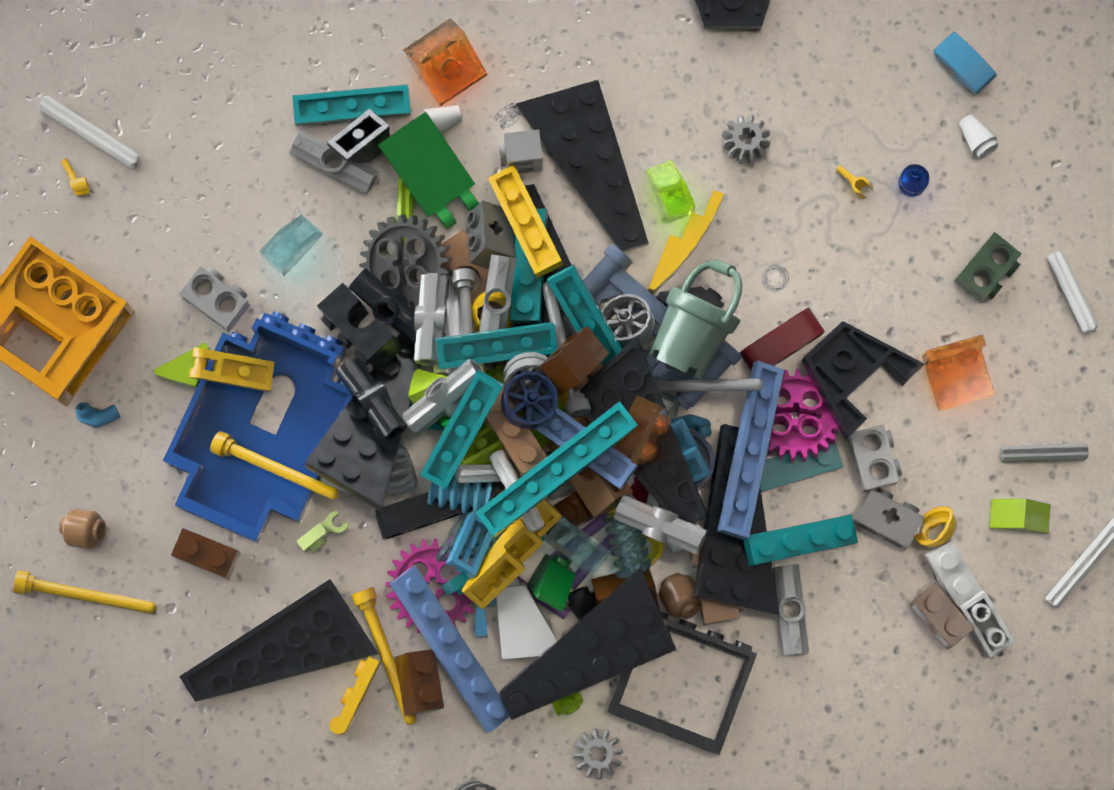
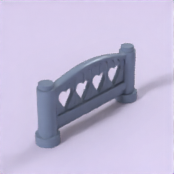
(610, 280)

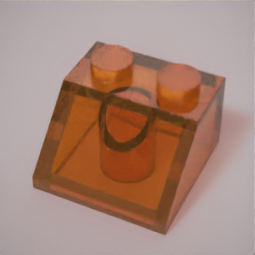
(445, 61)

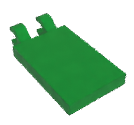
(429, 168)

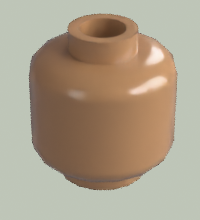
(82, 528)
(677, 596)

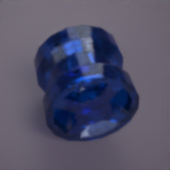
(908, 184)

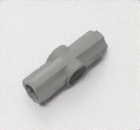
(318, 153)
(499, 280)
(430, 318)
(440, 398)
(660, 524)
(792, 630)

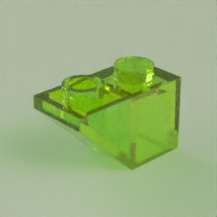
(670, 191)

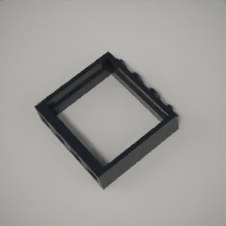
(713, 640)

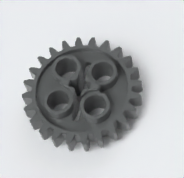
(381, 263)

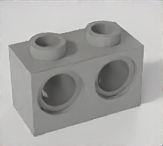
(522, 151)
(211, 303)
(866, 459)

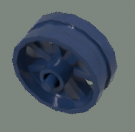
(529, 400)

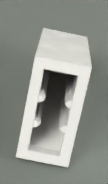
(522, 623)

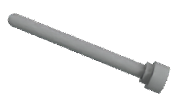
(464, 281)
(710, 385)
(576, 404)

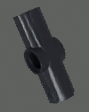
(377, 296)
(371, 399)

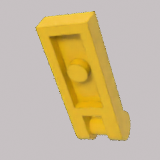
(232, 369)
(353, 697)

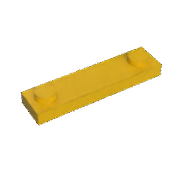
(525, 221)

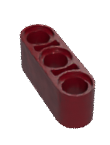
(784, 340)

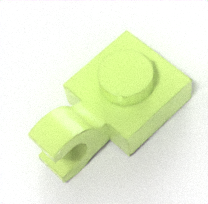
(315, 537)

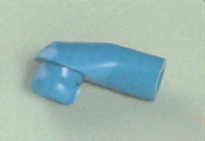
(95, 417)
(701, 424)

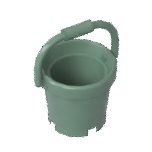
(693, 327)

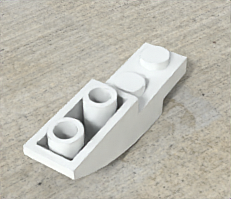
(969, 598)

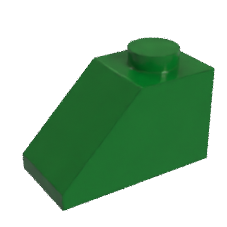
(552, 581)

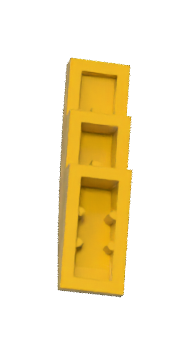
(680, 249)
(506, 557)

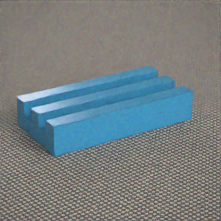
(461, 564)

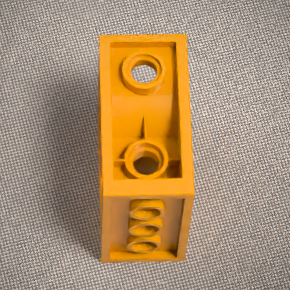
(81, 336)

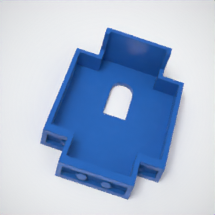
(235, 491)

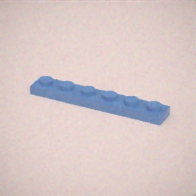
(750, 452)
(450, 649)

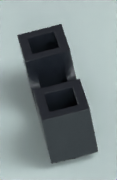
(373, 343)

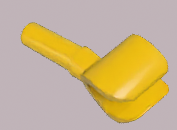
(857, 183)
(78, 185)

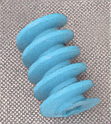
(462, 494)

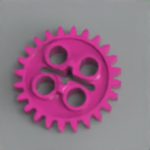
(794, 440)
(426, 556)

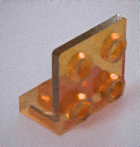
(958, 373)
(652, 421)

